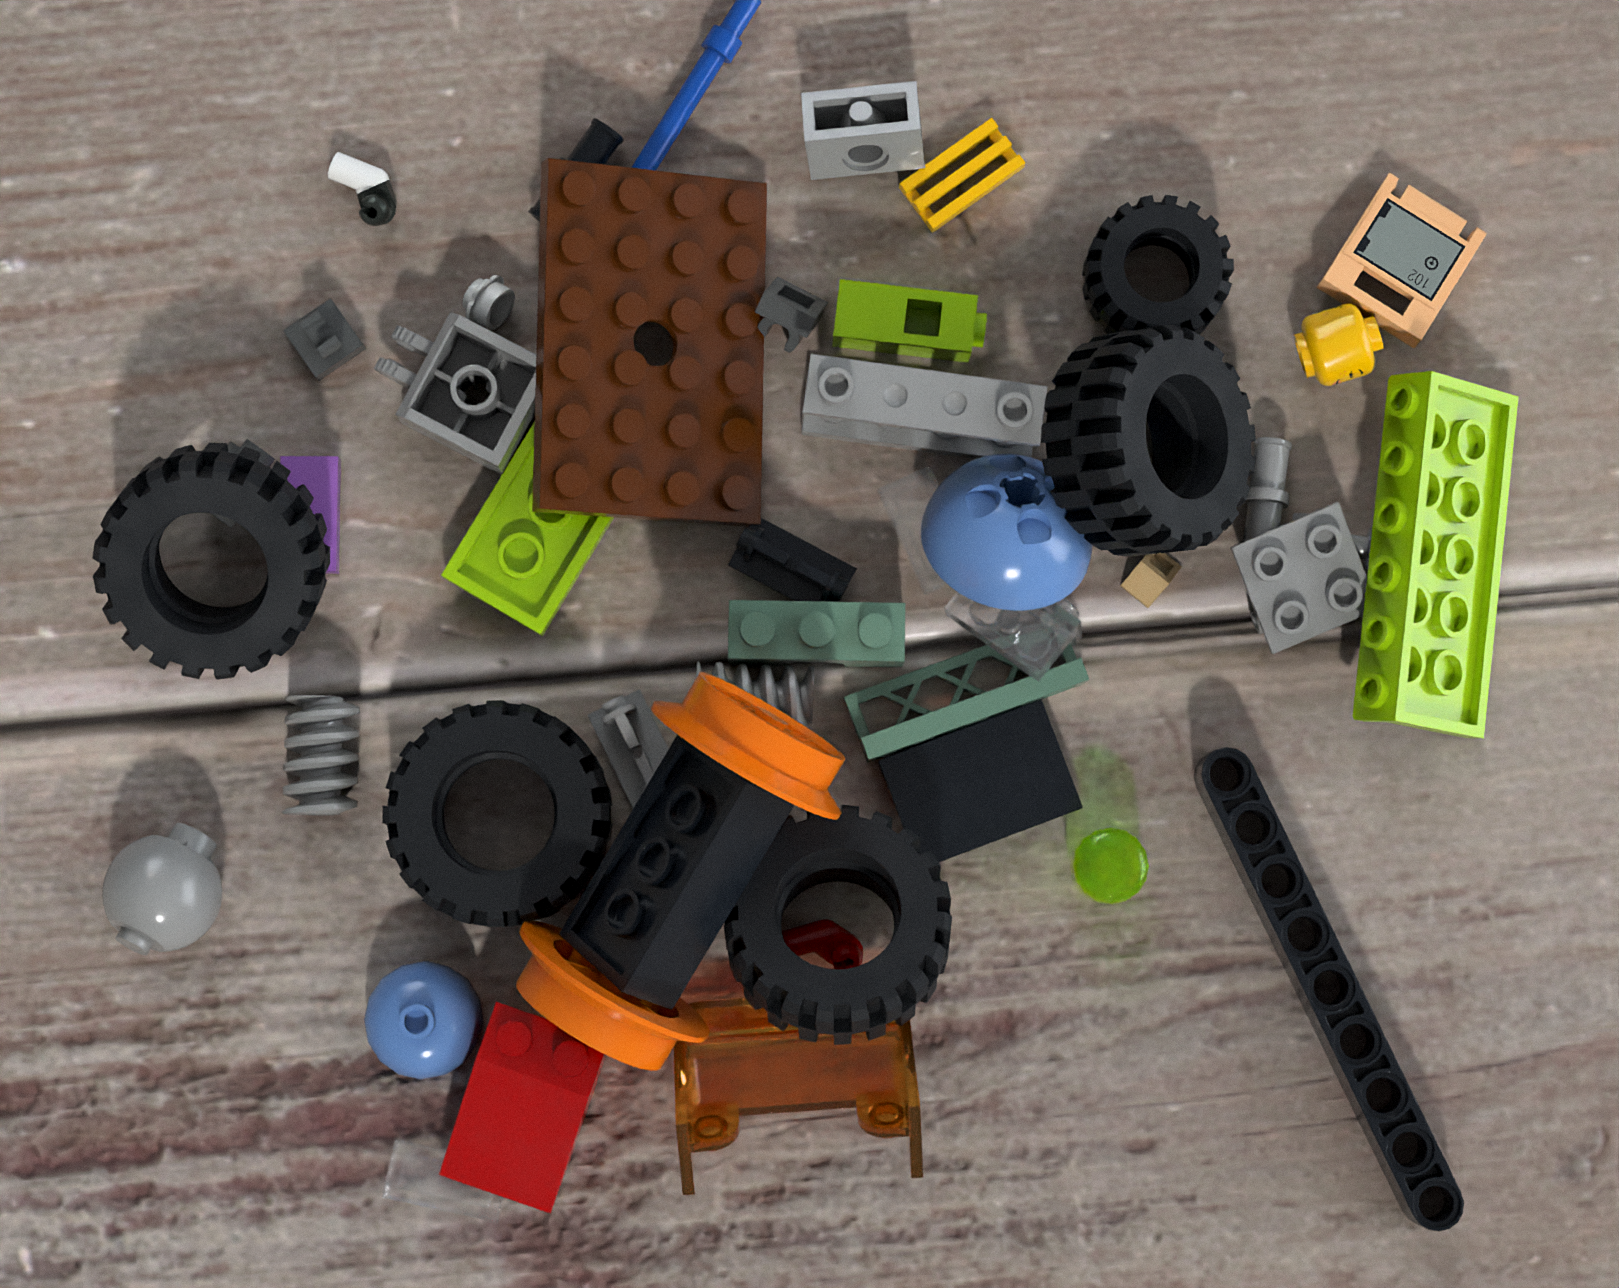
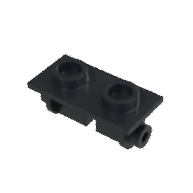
(790, 564)

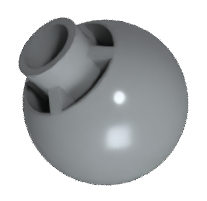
(163, 891)

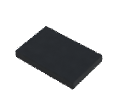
(981, 782)

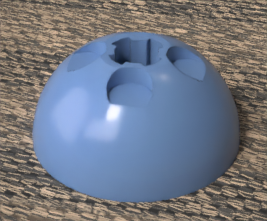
(1002, 536)

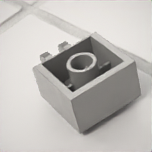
(437, 396)

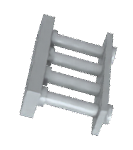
(921, 409)

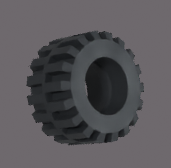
(1164, 226)

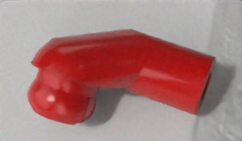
(826, 940)

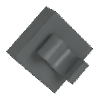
(791, 308)
(324, 339)

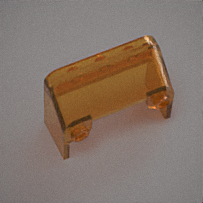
(762, 1070)

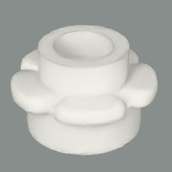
(488, 302)

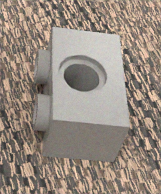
(863, 130)

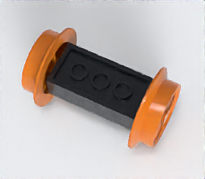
(676, 873)

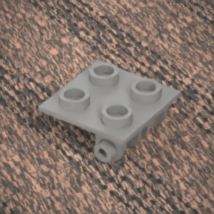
(1302, 577)

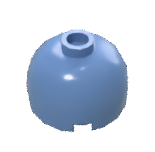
(423, 1020)

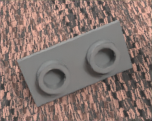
(630, 741)

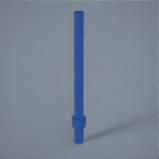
(720, 47)

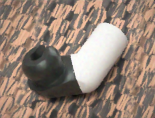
(371, 186)

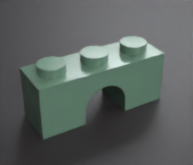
(816, 632)

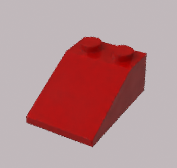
(522, 1109)

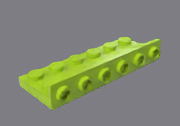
(1435, 554)

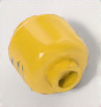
(1338, 344)

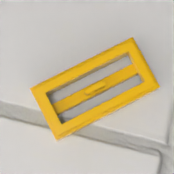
(1000, 147)

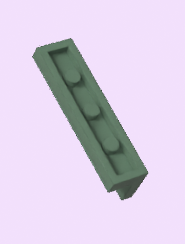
(957, 714)

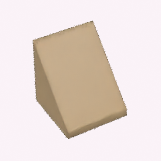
(1151, 577)

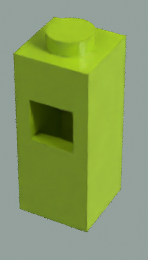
(907, 321)

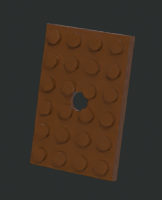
(607, 424)

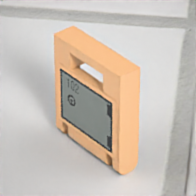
(1408, 247)

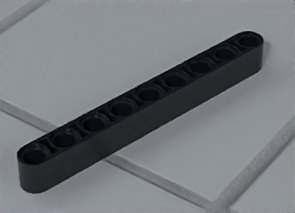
(1350, 1006)

